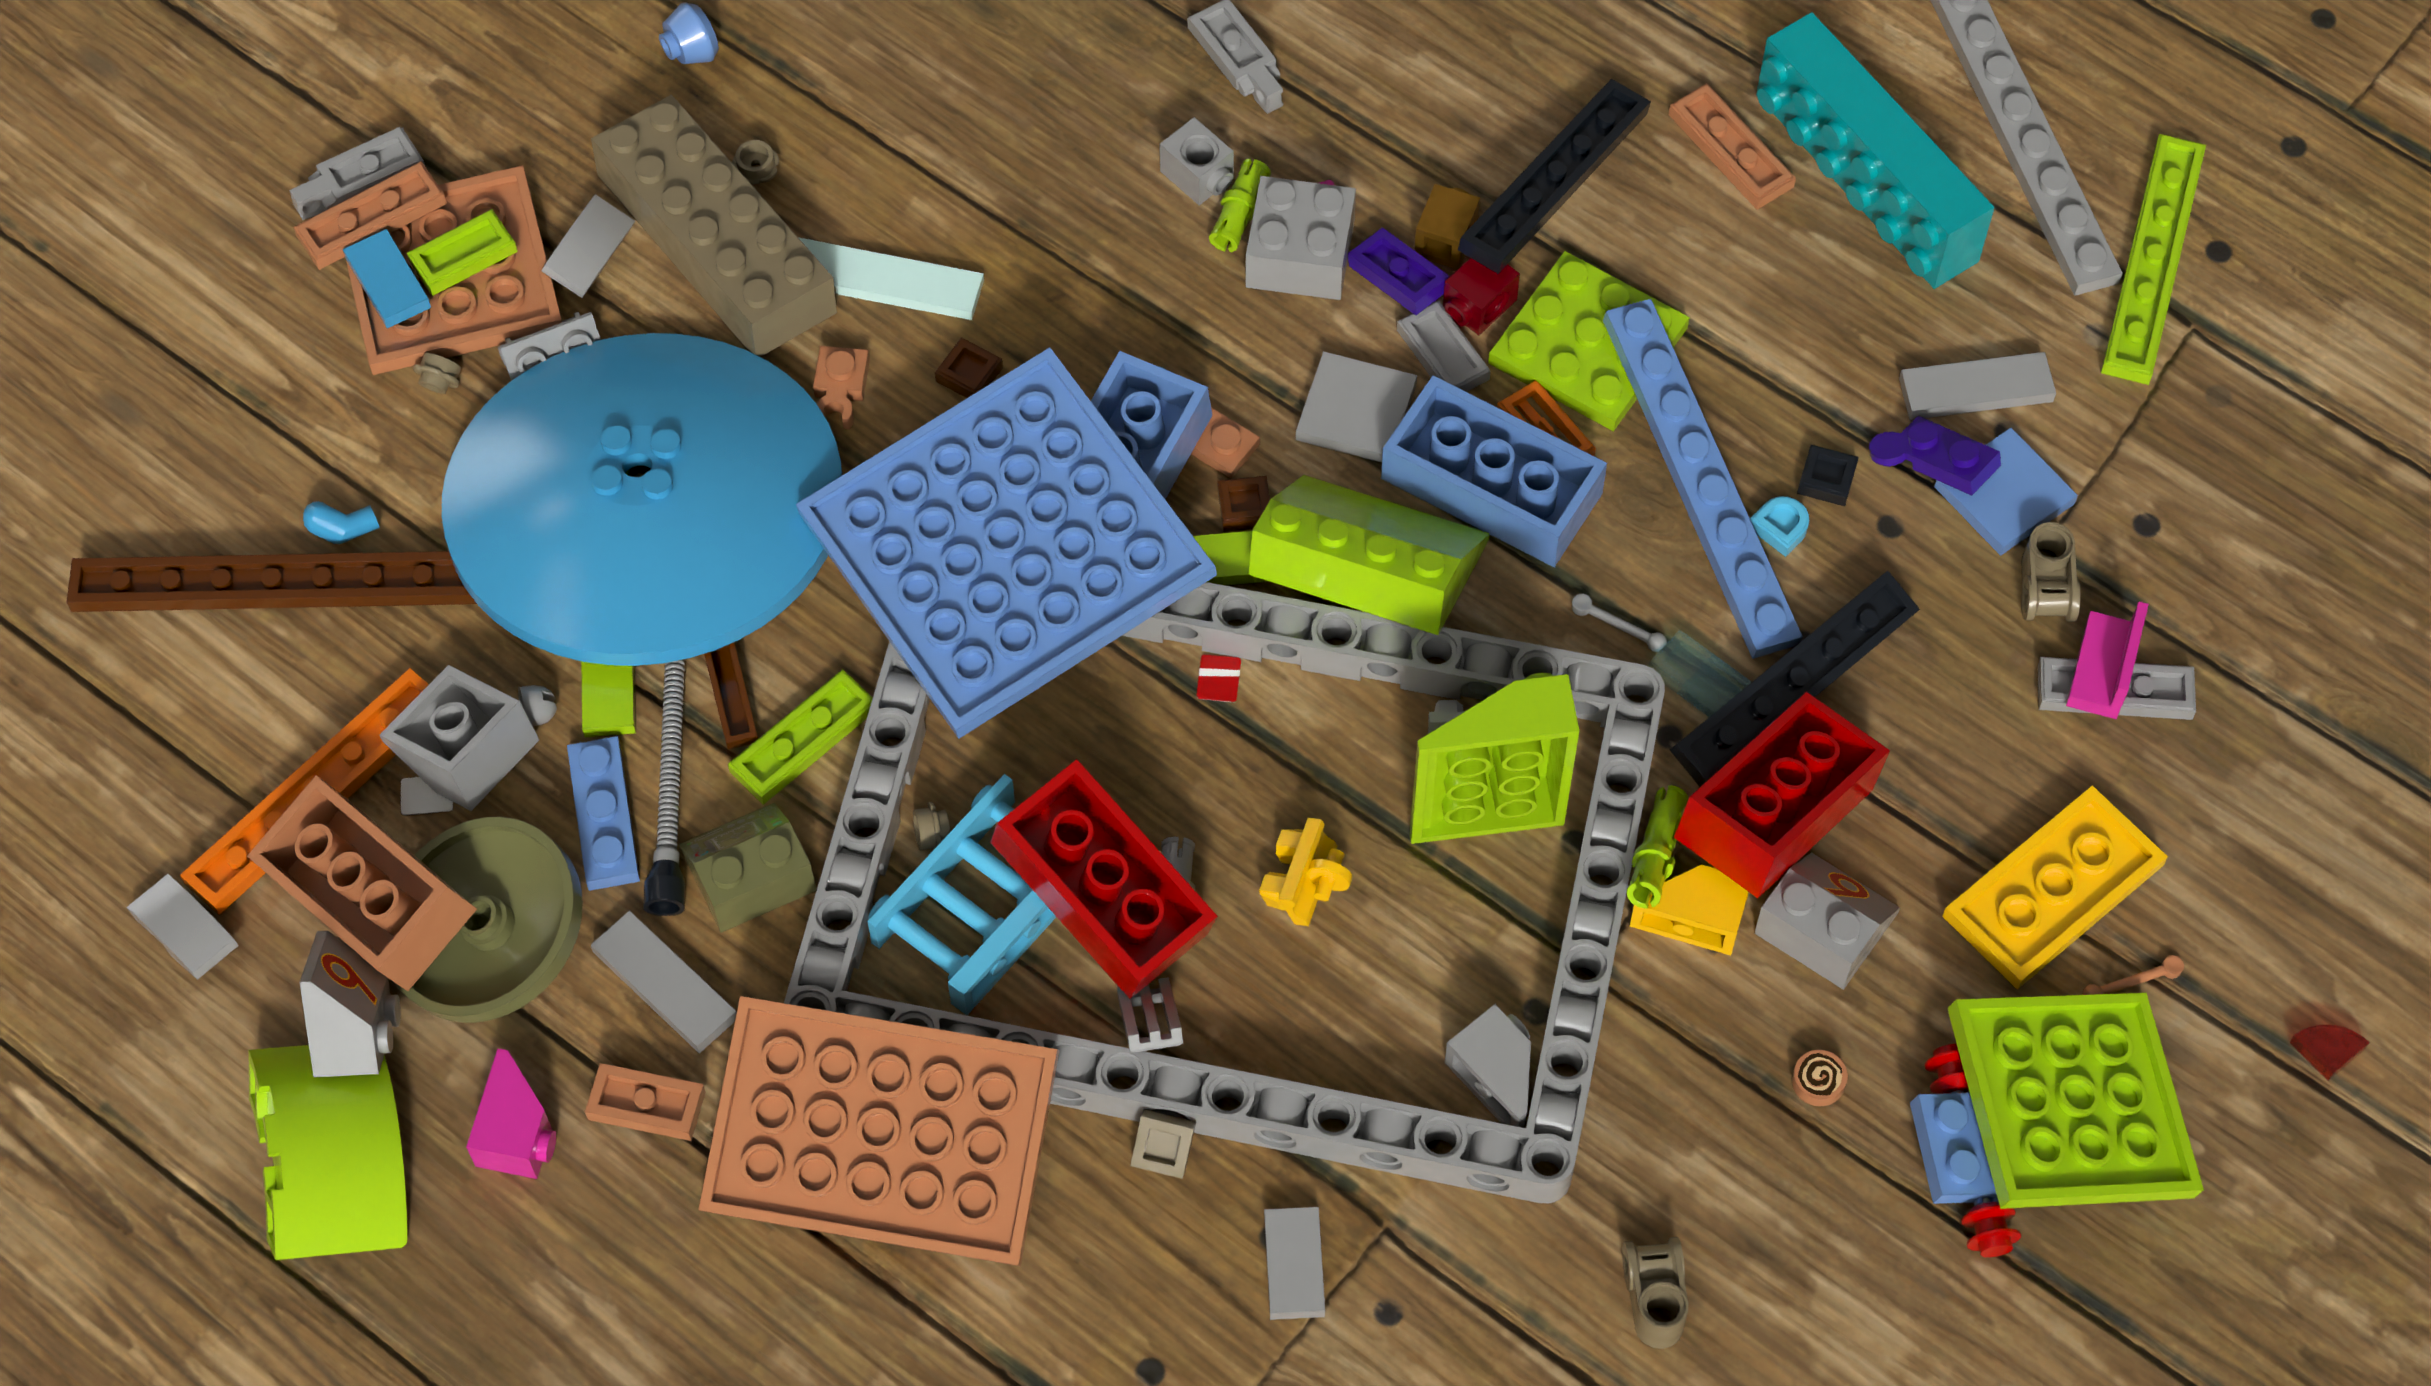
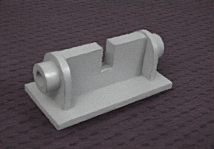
(537, 347)

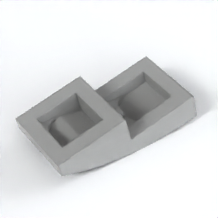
(588, 246)
(182, 926)

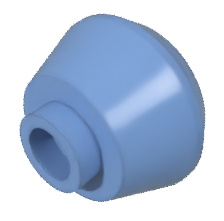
(689, 35)

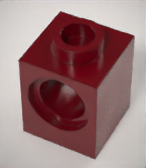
(1478, 295)

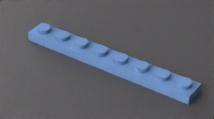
(1702, 479)

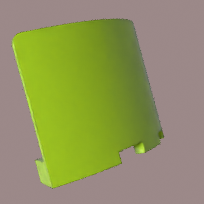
(333, 1157)

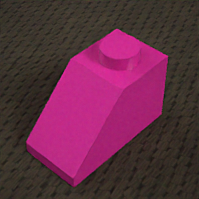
(510, 1124)

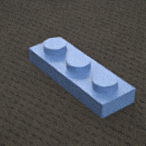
(603, 813)

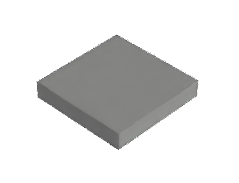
(1354, 406)

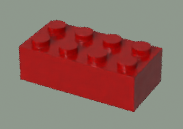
(1781, 794)
(1103, 878)

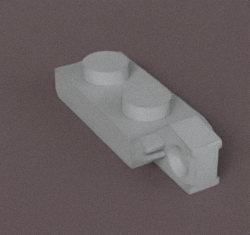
(1238, 53)
(354, 172)

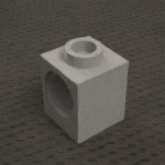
(1192, 146)

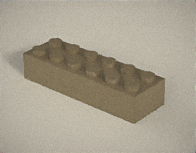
(714, 226)

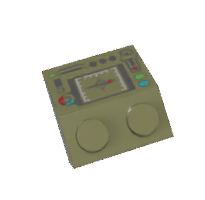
(749, 866)

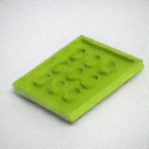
(2074, 1100)

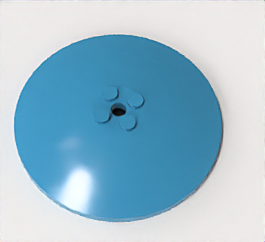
(650, 563)

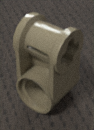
(2050, 583)
(1655, 1281)

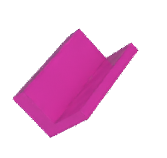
(2106, 662)

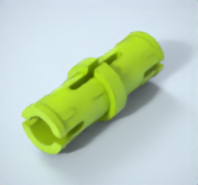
(1238, 206)

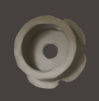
(754, 153)
(437, 373)
(930, 826)

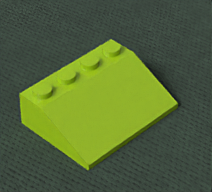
(1365, 553)
(1498, 764)

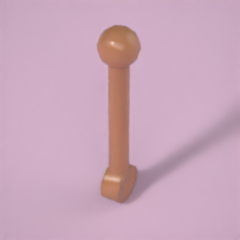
(2171, 968)

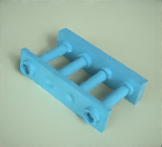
(1002, 938)

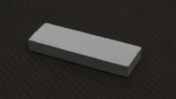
(1977, 385)
(2152, 692)
(664, 981)

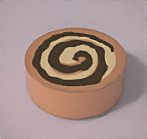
(1819, 1078)

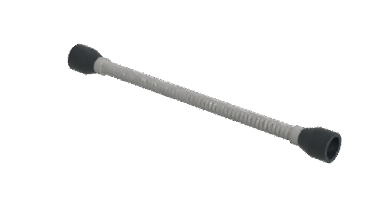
(665, 882)

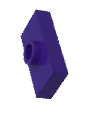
(1398, 271)

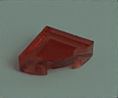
(2329, 1047)

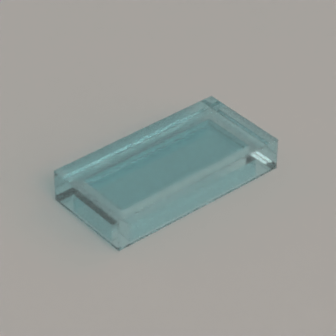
(1697, 674)

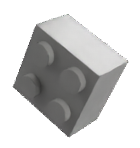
(1300, 237)

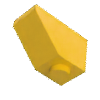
(1697, 909)

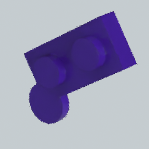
(1937, 454)

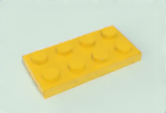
(2054, 887)

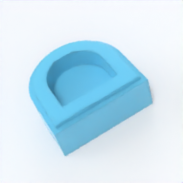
(1781, 523)

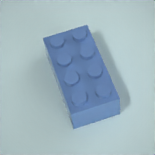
(1153, 415)
(1493, 470)

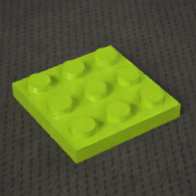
(1566, 345)

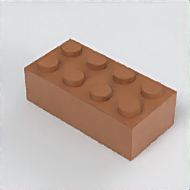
(362, 883)

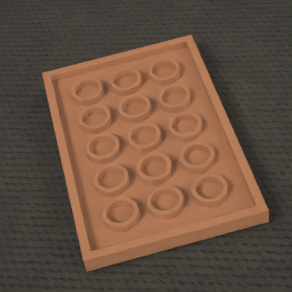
(879, 1130)

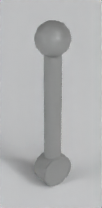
(1583, 605)

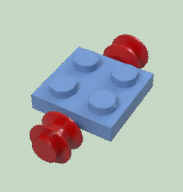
(1956, 1155)

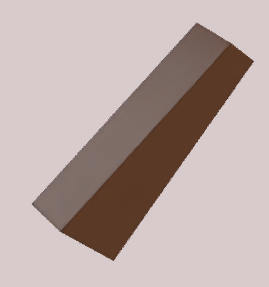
(731, 696)

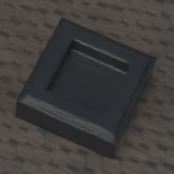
(1827, 475)

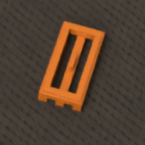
(1553, 411)

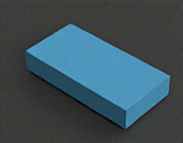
(386, 278)

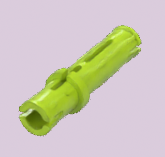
(1654, 857)

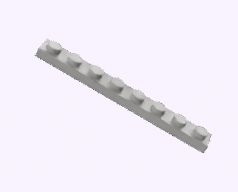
(2029, 145)

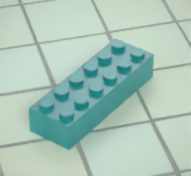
(1873, 151)

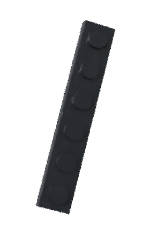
(1553, 176)
(1805, 668)

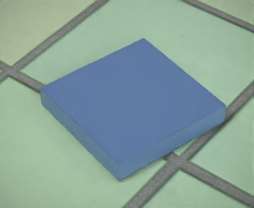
(2015, 497)

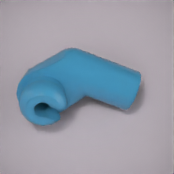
(337, 526)

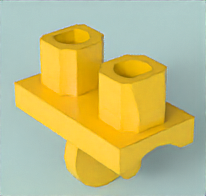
(1312, 872)

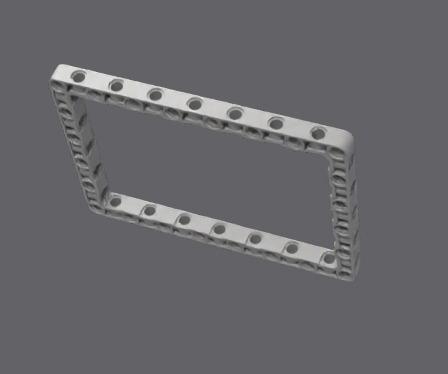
(1272, 1109)

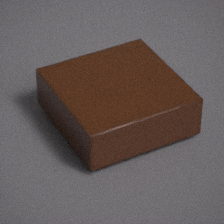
(968, 368)
(1242, 502)

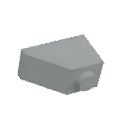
(1494, 1063)

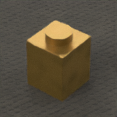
(1442, 224)

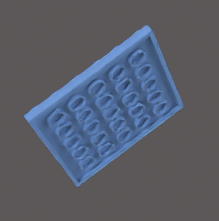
(1005, 541)

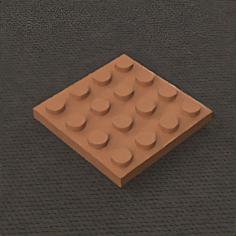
(486, 308)

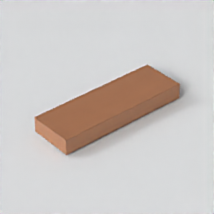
(1732, 146)
(378, 208)

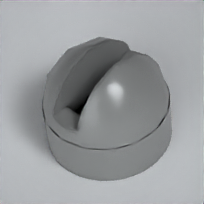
(537, 703)

